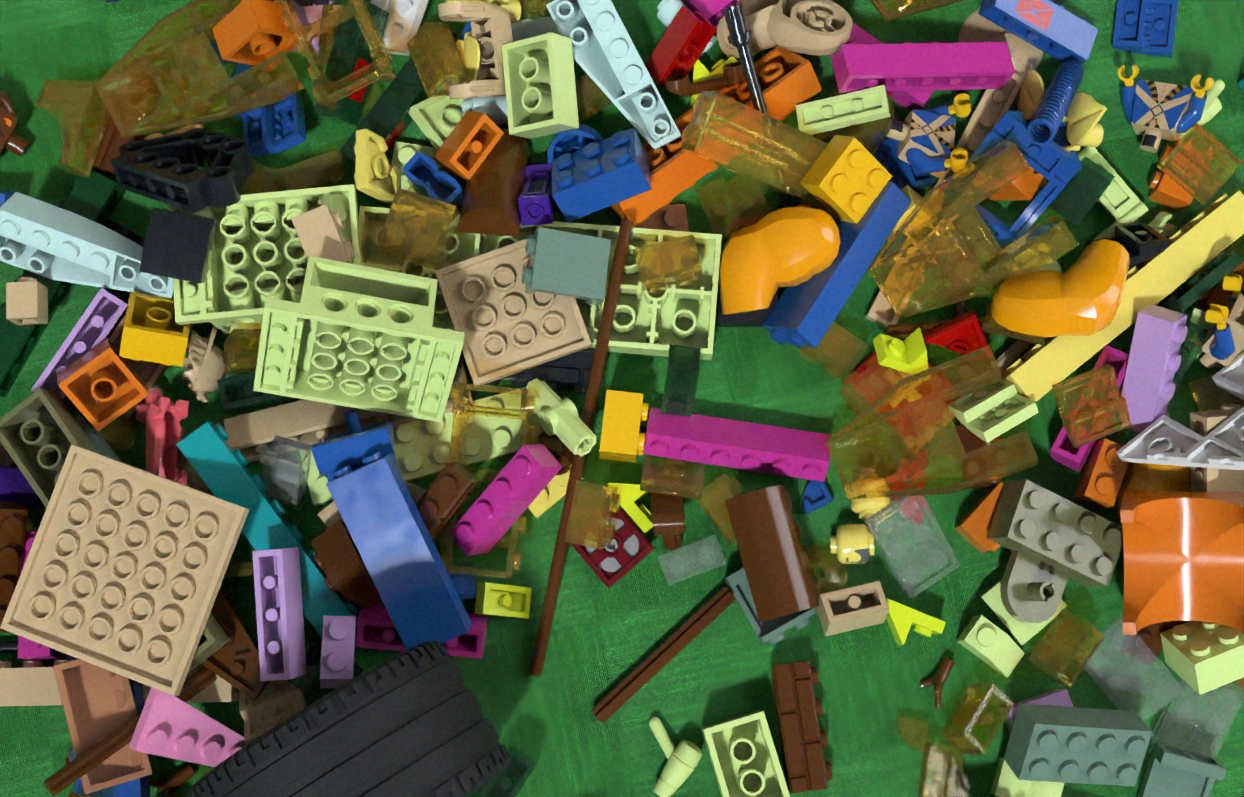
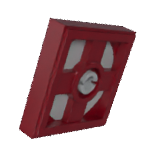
(623, 554)

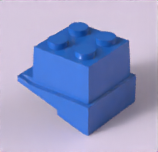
(352, 446)

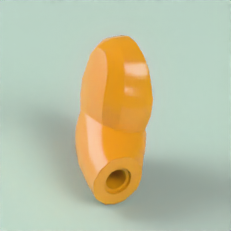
(775, 253)
(1067, 302)

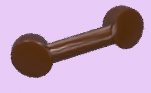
(680, 84)

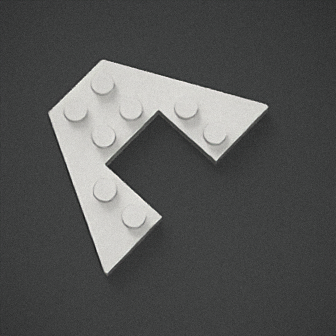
(1174, 444)

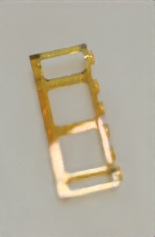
(324, 90)
(462, 411)

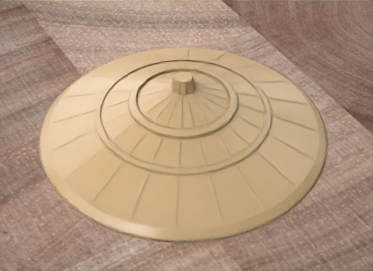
(979, 29)

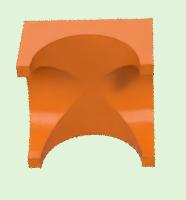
(1183, 558)

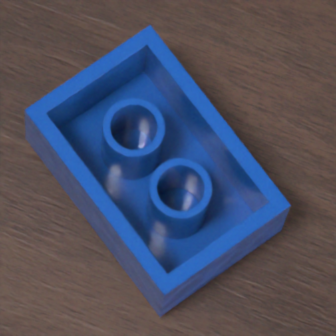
(600, 175)

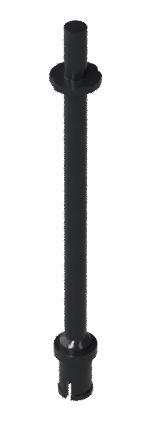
(740, 38)

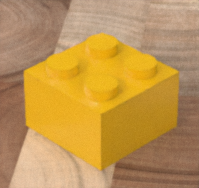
(846, 179)
(152, 331)
(621, 426)

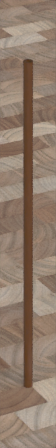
(578, 461)

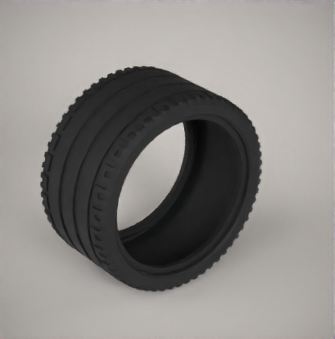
(383, 734)

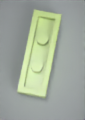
(843, 110)

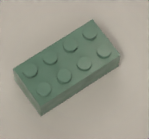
(1077, 745)

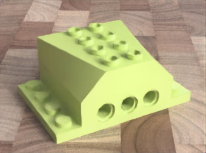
(258, 255)
(359, 342)

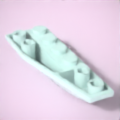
(614, 64)
(72, 248)

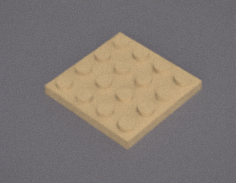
(501, 322)

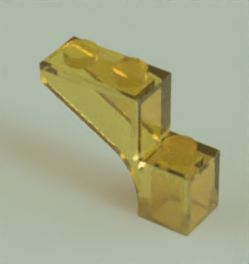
(310, 173)

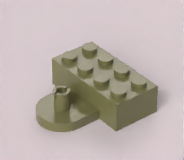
(1048, 545)

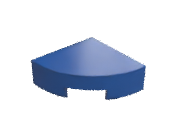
(815, 496)

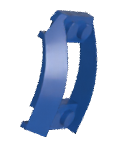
(1048, 160)

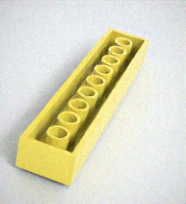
(1145, 285)

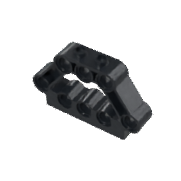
(170, 170)

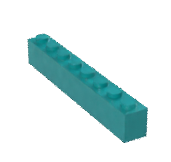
(264, 526)

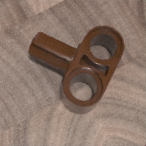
(668, 519)

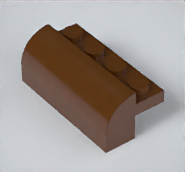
(772, 552)

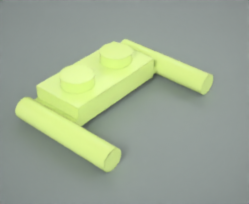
(1118, 198)

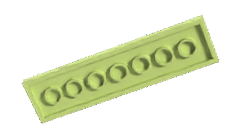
(425, 445)

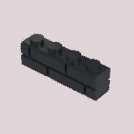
(566, 370)

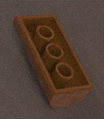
(493, 190)

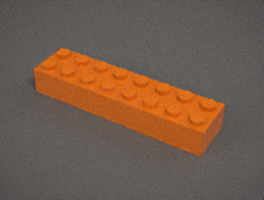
(784, 82)

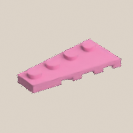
(182, 732)

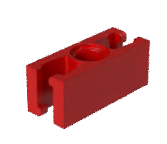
(680, 45)

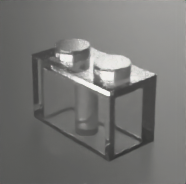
(286, 470)
(691, 560)

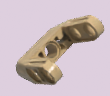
(492, 29)

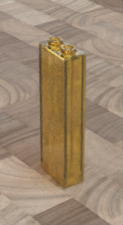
(752, 145)

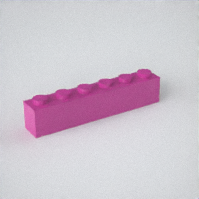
(923, 66)
(738, 445)

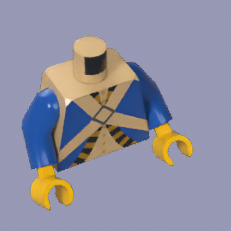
(1161, 108)
(929, 137)
(1226, 336)

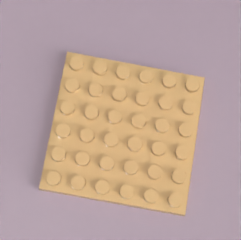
(125, 569)

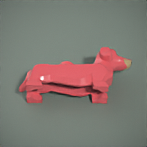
(163, 433)

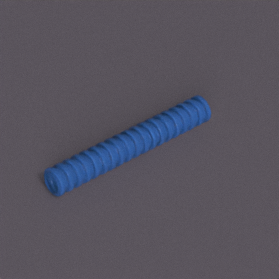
(1055, 103)

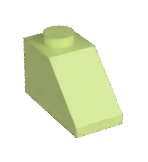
(991, 645)

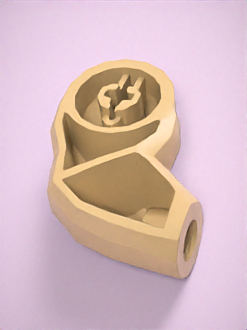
(794, 25)

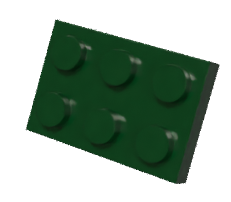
(1203, 282)

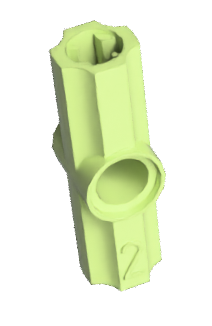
(561, 418)

